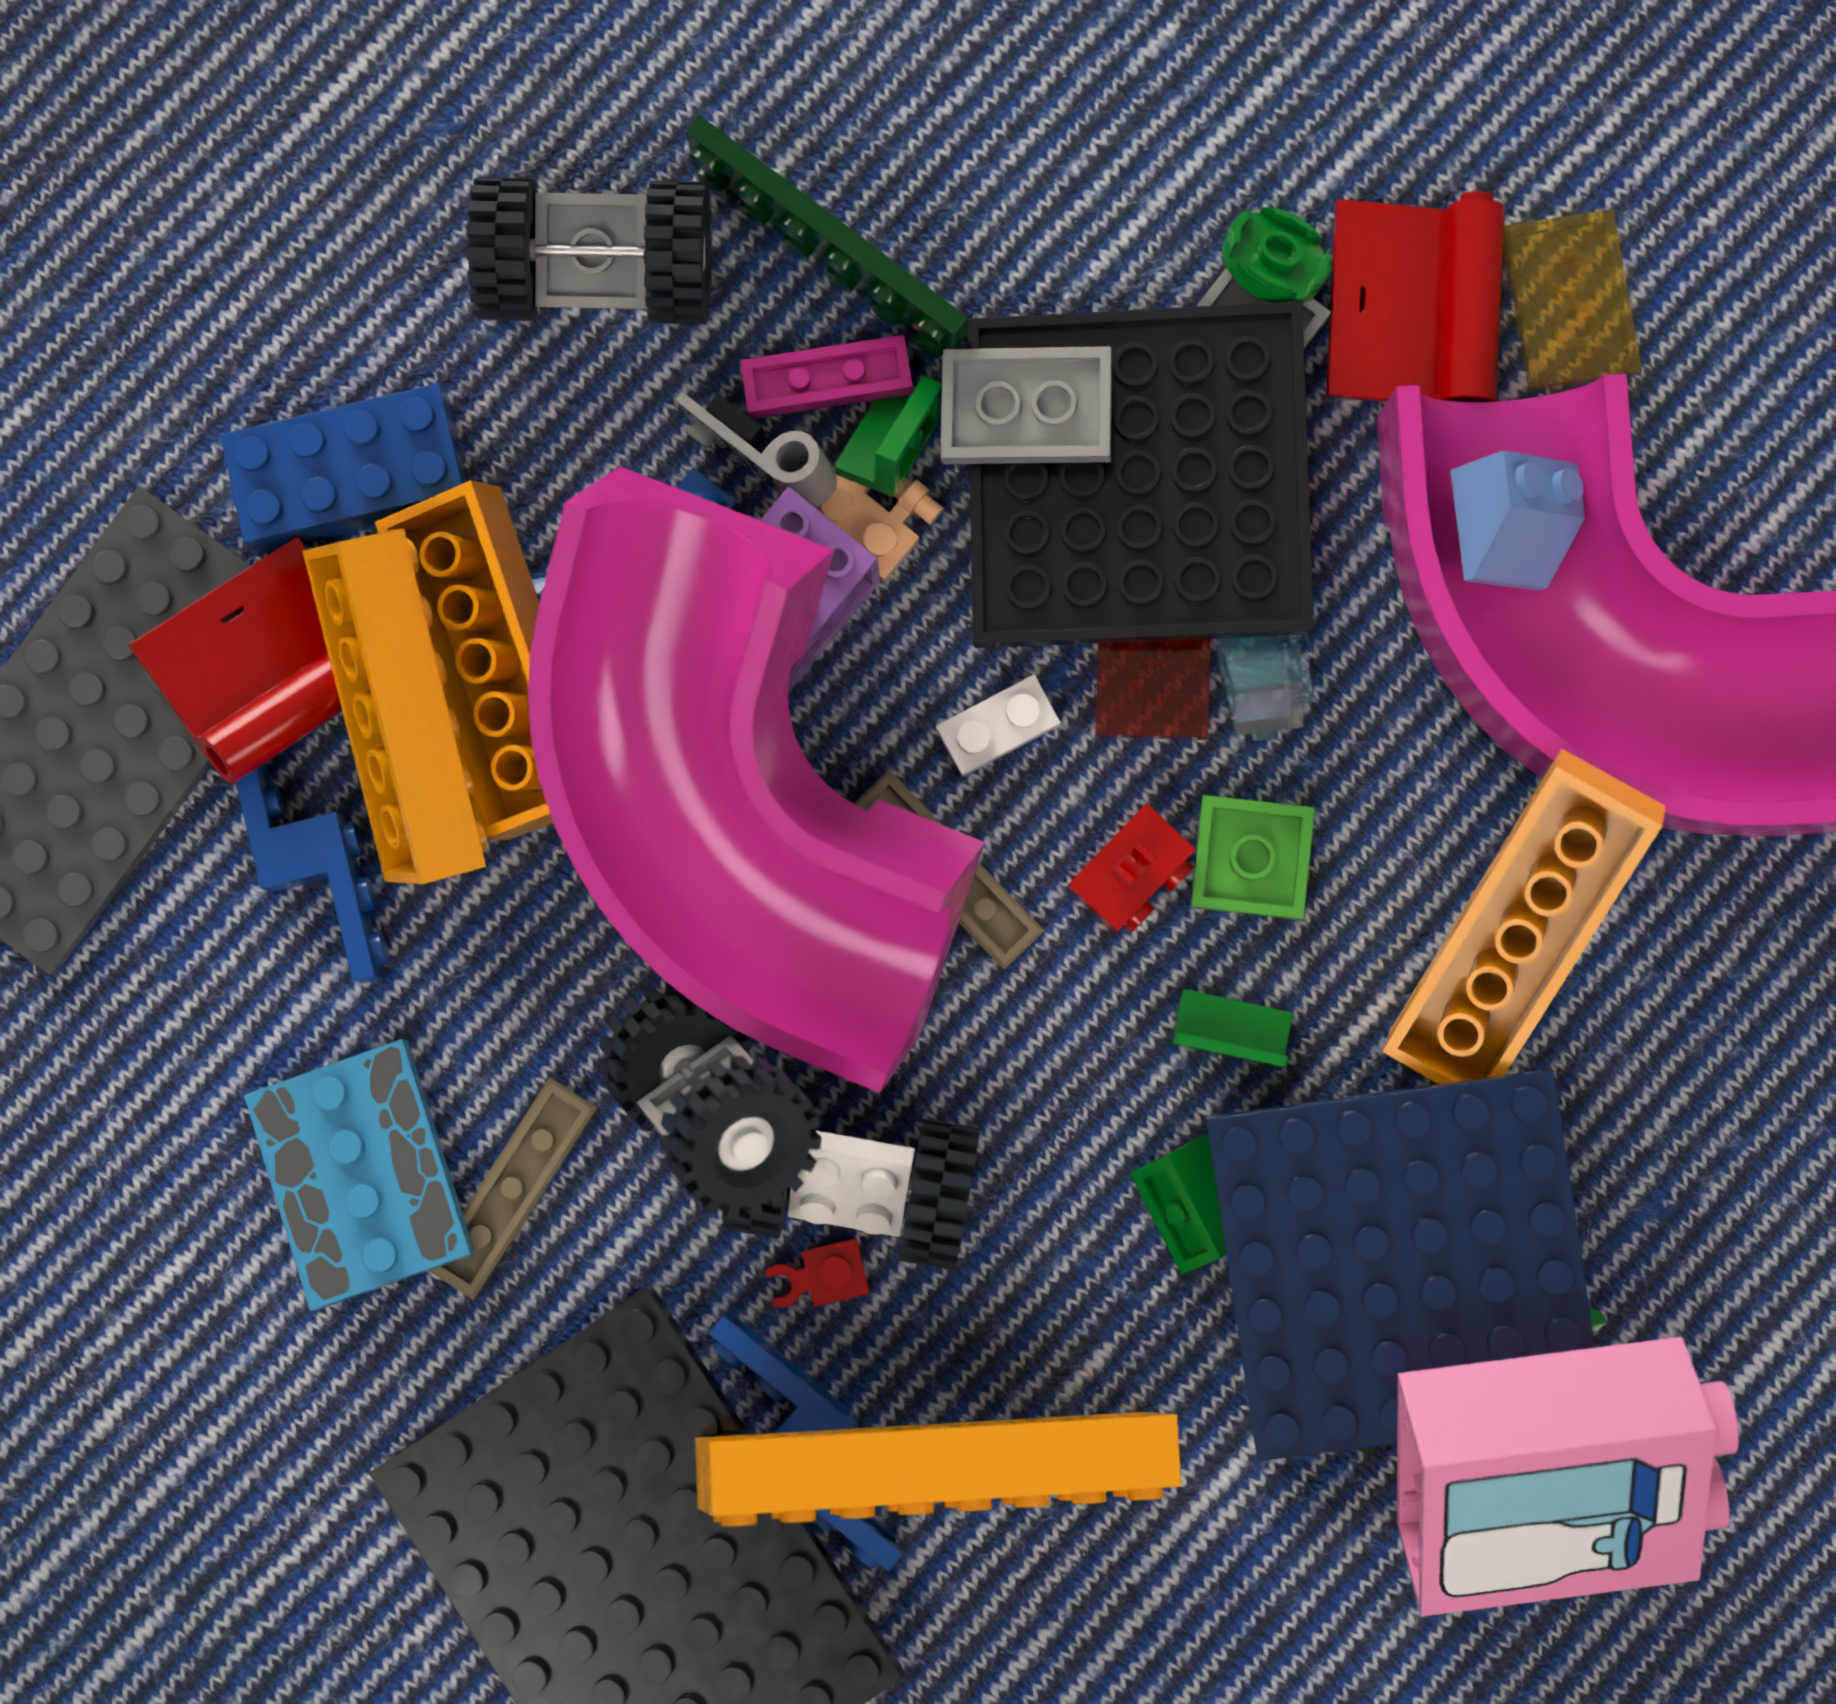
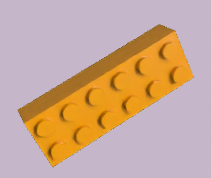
(484, 634)
(396, 707)
(1525, 924)

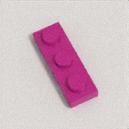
(826, 377)

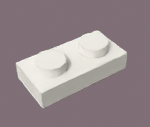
(998, 725)

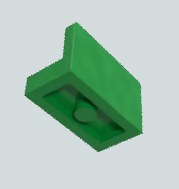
(891, 438)
(1232, 1029)
(1184, 1203)

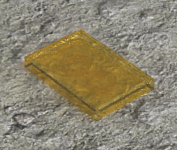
(1570, 299)

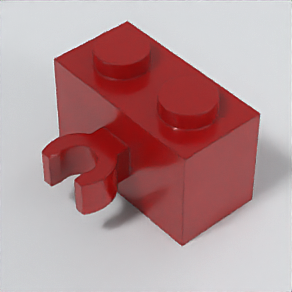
(1132, 870)

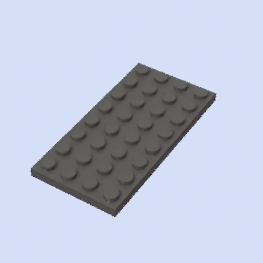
(86, 735)

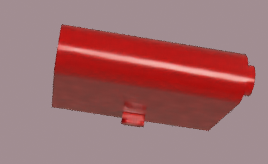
(1426, 299)
(251, 677)

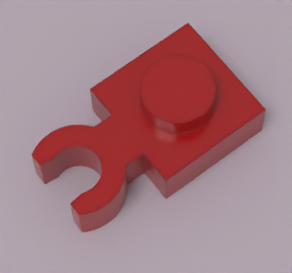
(830, 1273)

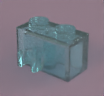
(1263, 684)

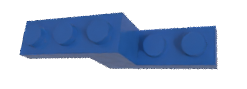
(310, 853)
(814, 1411)

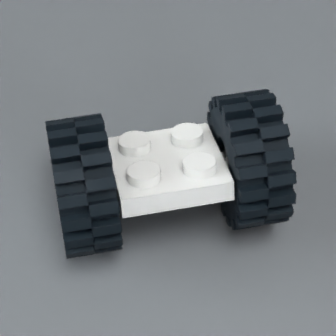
(867, 1186)

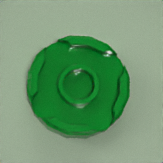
(1275, 256)

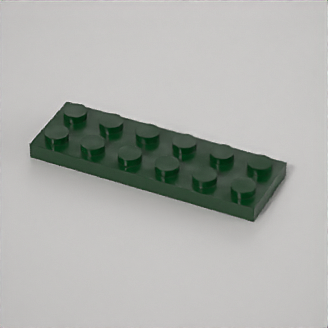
(816, 232)

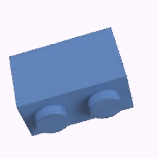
(1516, 517)

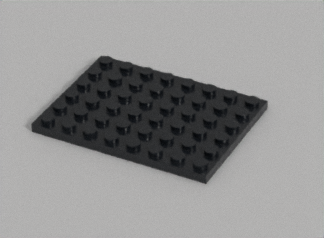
(581, 1547)

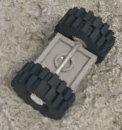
(589, 250)
(724, 1120)

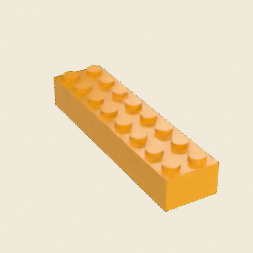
(936, 1463)

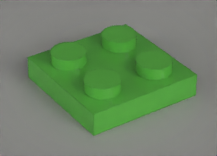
(1252, 857)

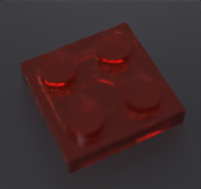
(1153, 689)

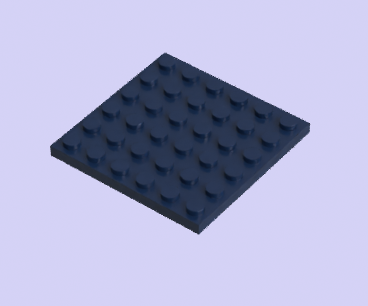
(1393, 1245)

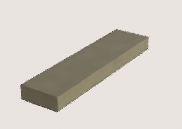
(989, 910)
(518, 1182)

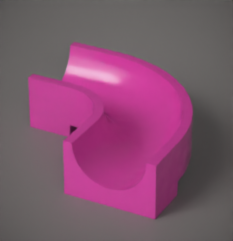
(1624, 656)
(690, 797)

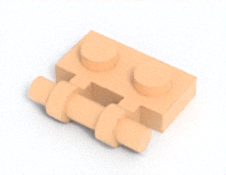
(876, 528)

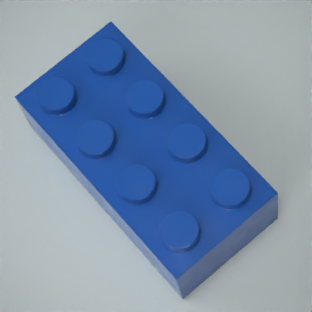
(342, 467)

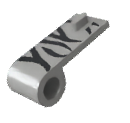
(788, 460)

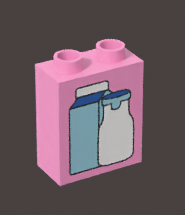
(1559, 1474)

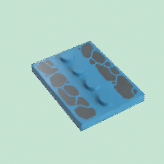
(359, 1174)

